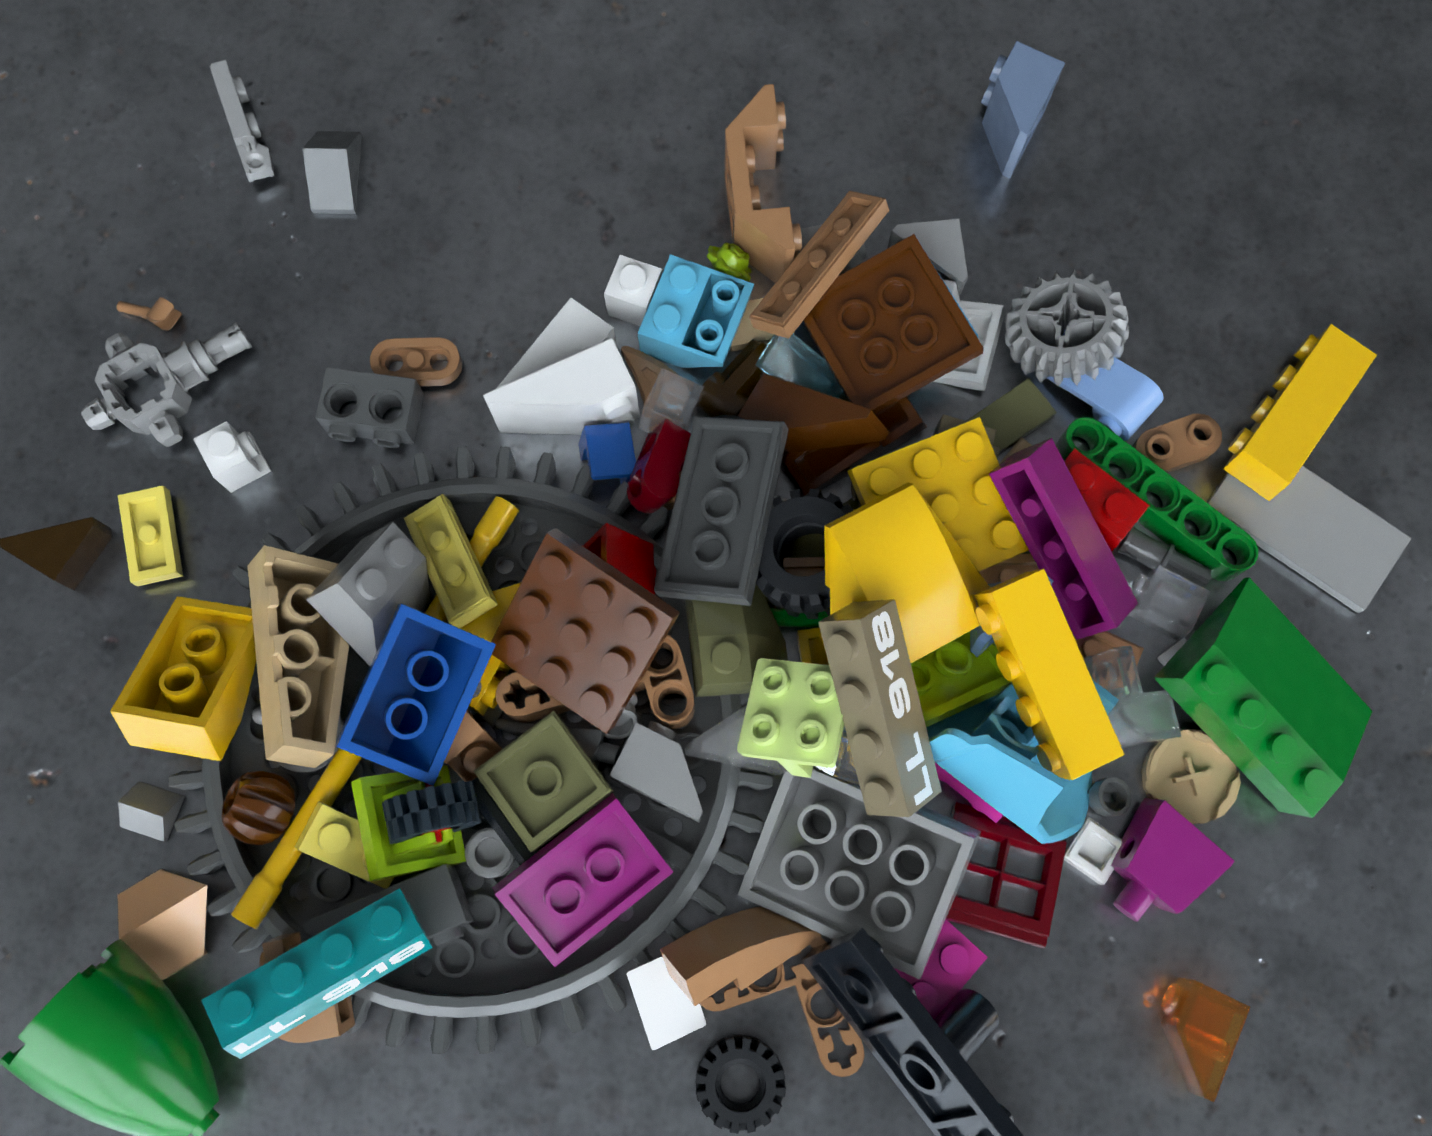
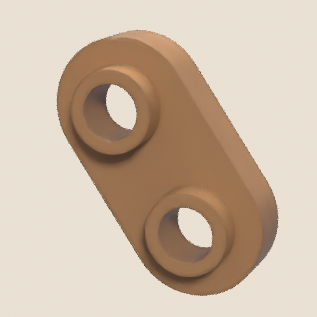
(418, 359)
(1180, 443)

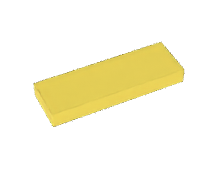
(450, 562)

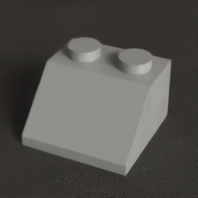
(368, 587)

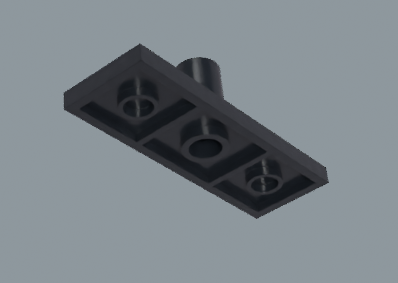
(918, 1052)

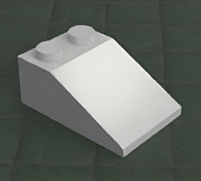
(568, 395)

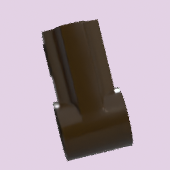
(728, 391)

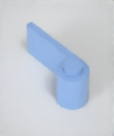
(1119, 397)

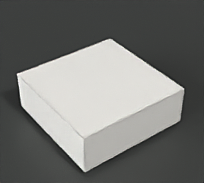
(1093, 851)

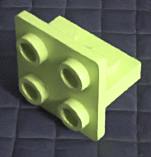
(792, 716)

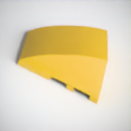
(907, 555)

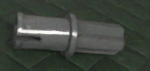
(1155, 553)

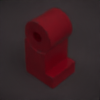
(658, 467)

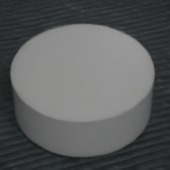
(488, 854)

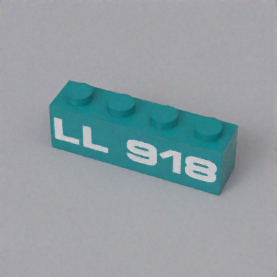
(316, 974)

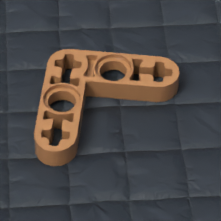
(806, 988)

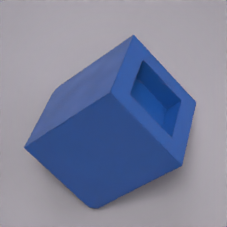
(608, 451)

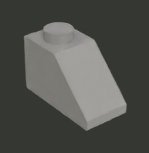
(658, 769)

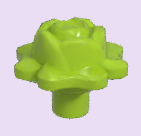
(730, 260)

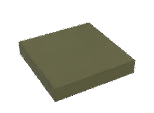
(543, 781)

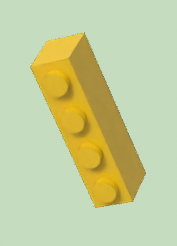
(1299, 412)
(1048, 675)

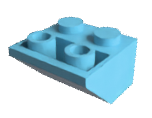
(693, 315)

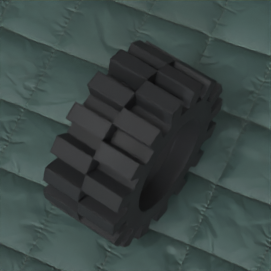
(740, 1115)

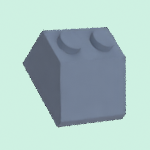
(1017, 101)

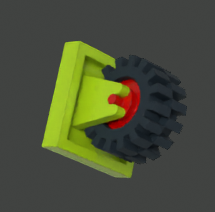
(411, 823)

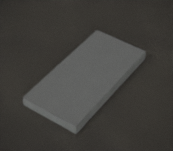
(722, 510)

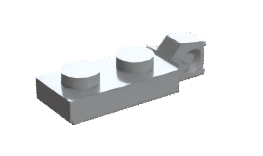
(244, 128)

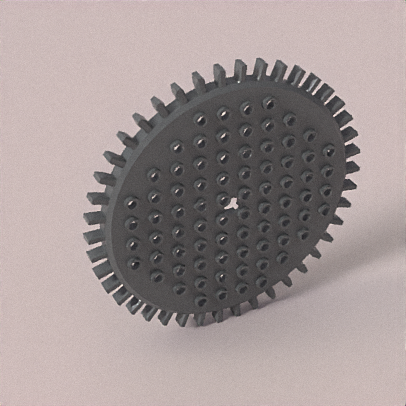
(462, 976)

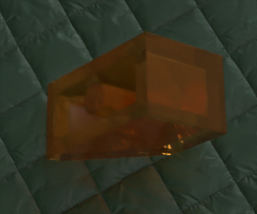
(1202, 1033)

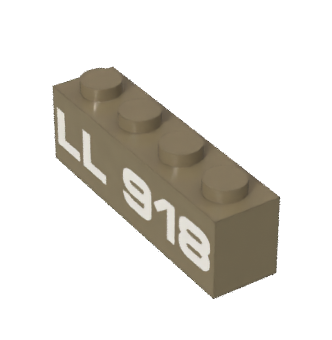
(880, 707)

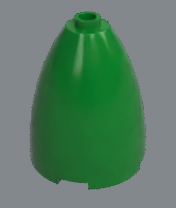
(119, 1052)

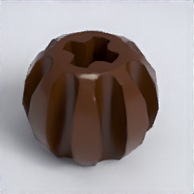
(258, 807)

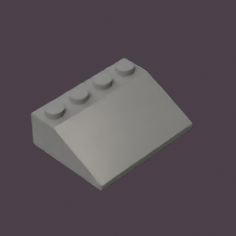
(853, 870)

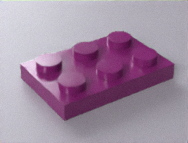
(582, 880)

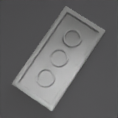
(1317, 534)

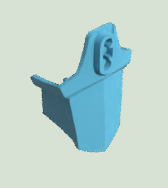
(997, 760)

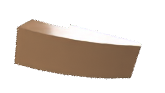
(733, 949)

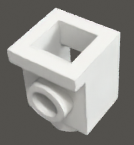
(232, 456)

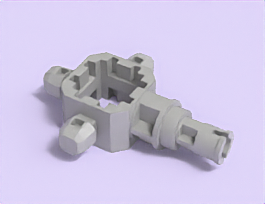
(180, 369)

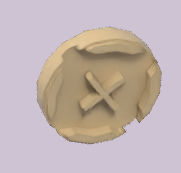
(1191, 776)

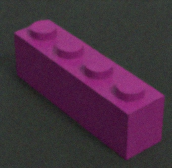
(1064, 538)

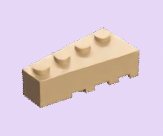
(296, 657)

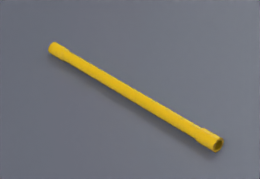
(269, 881)

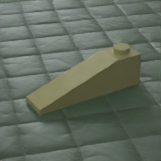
(729, 642)

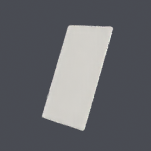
(662, 1004)

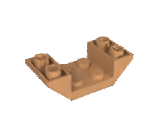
(752, 147)

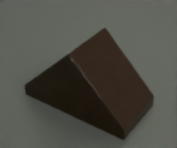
(62, 550)

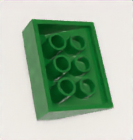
(1268, 701)

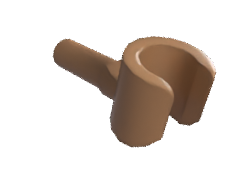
(161, 314)

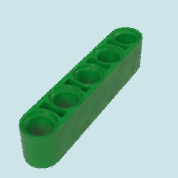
(1177, 500)

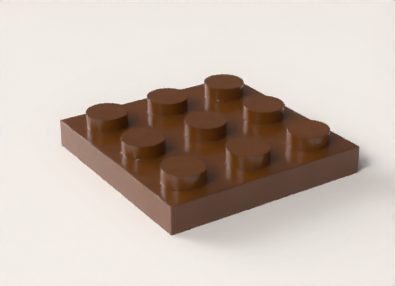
(890, 327)
(582, 630)

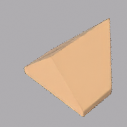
(164, 921)

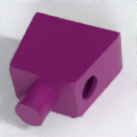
(1165, 861)

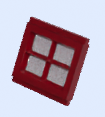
(1008, 881)

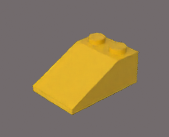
(190, 681)

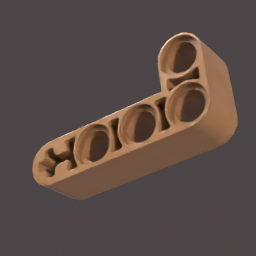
(656, 682)

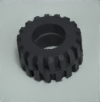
(786, 524)

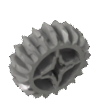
(1091, 339)

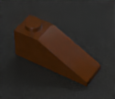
(811, 416)

